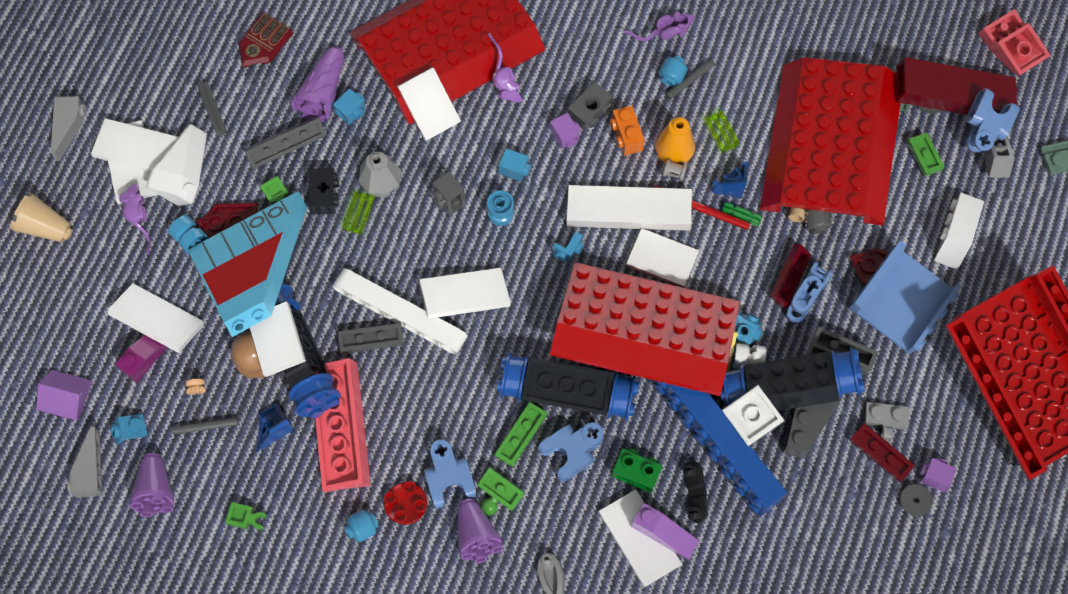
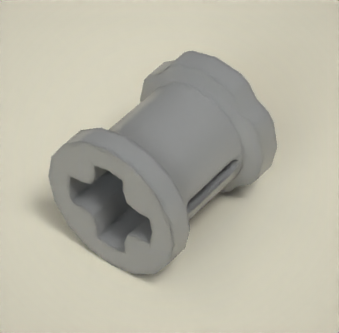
(675, 170)

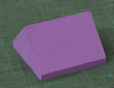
(62, 394)

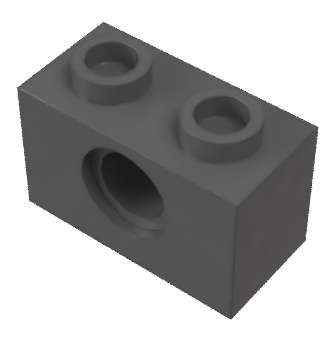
(593, 96)

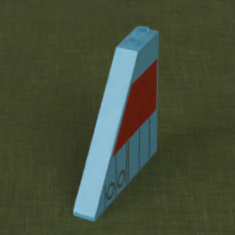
(249, 261)

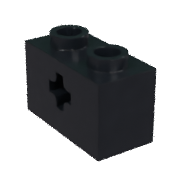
(320, 180)

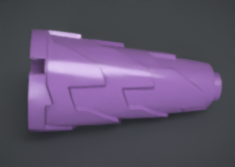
(320, 86)

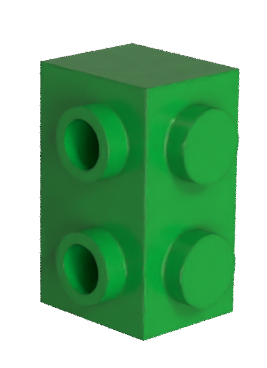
(637, 470)

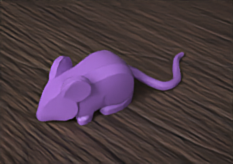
(668, 27)
(504, 80)
(134, 211)

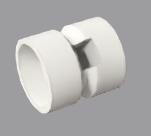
(745, 356)

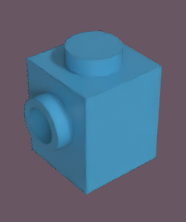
(350, 106)
(514, 165)

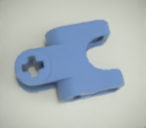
(987, 123)
(808, 293)
(575, 446)
(447, 472)

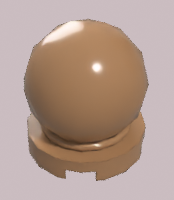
(245, 356)

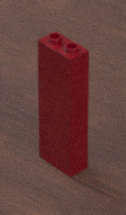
(950, 86)

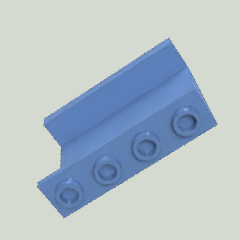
(904, 300)

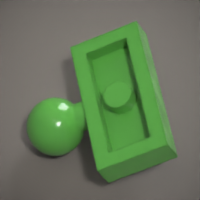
(500, 490)

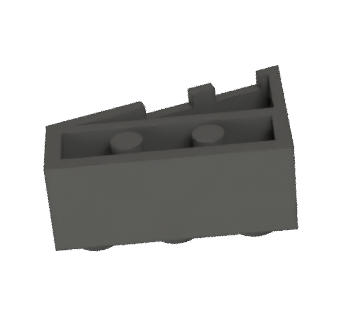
(828, 341)
(806, 426)

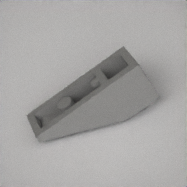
(67, 121)
(999, 159)
(87, 470)

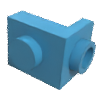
(574, 247)
(128, 428)

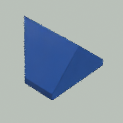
(733, 184)
(272, 426)

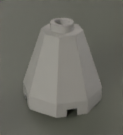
(379, 175)

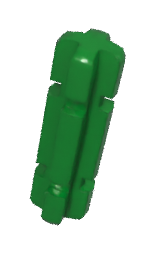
(742, 213)

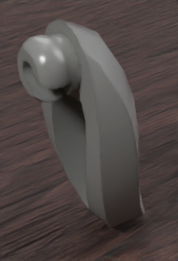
(551, 574)

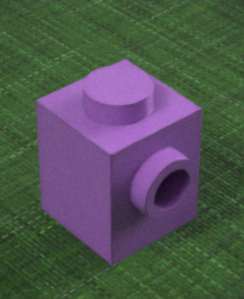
(565, 131)
(937, 474)

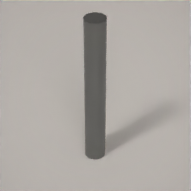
(690, 79)
(201, 426)

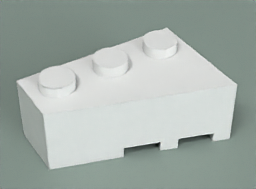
(960, 230)

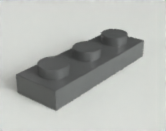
(370, 338)

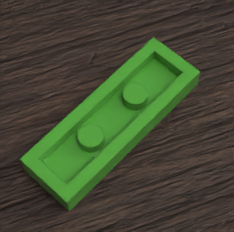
(521, 434)

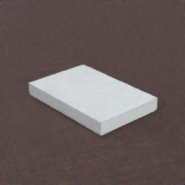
(428, 103)
(662, 258)
(277, 341)

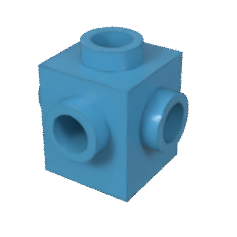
(754, 328)

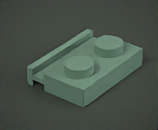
(1055, 157)

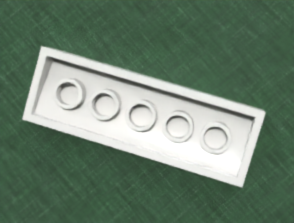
(629, 207)

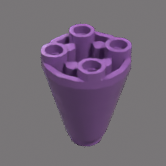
(151, 488)
(476, 533)

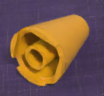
(675, 142)

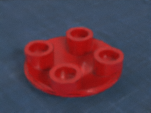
(405, 503)

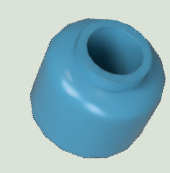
(672, 71)
(361, 526)

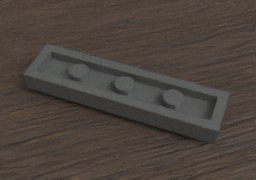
(285, 142)

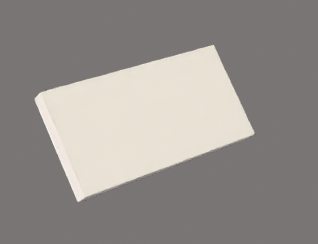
(131, 145)
(126, 176)
(464, 293)
(155, 318)
(645, 556)

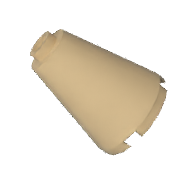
(40, 220)

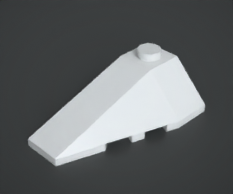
(180, 169)

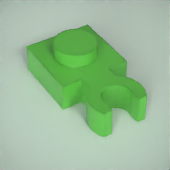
(274, 190)
(242, 516)

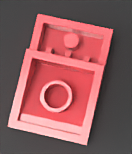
(1014, 43)

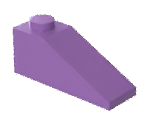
(664, 531)

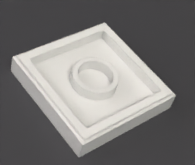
(753, 415)

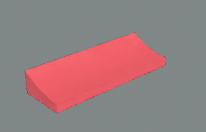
(342, 433)

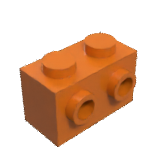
(627, 129)

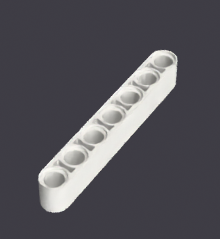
(399, 311)

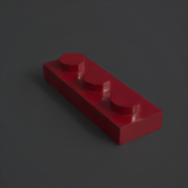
(790, 275)
(882, 453)

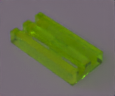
(715, 117)
(363, 197)

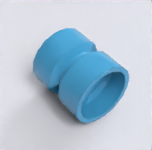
(500, 208)
(185, 232)

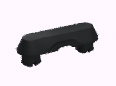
(697, 492)

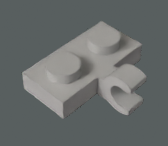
(886, 417)

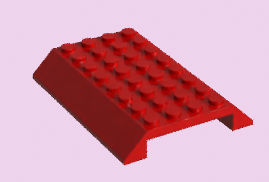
(451, 40)
(833, 139)
(646, 328)
(1020, 364)

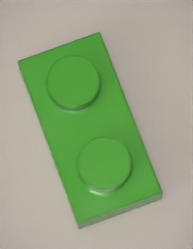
(925, 154)

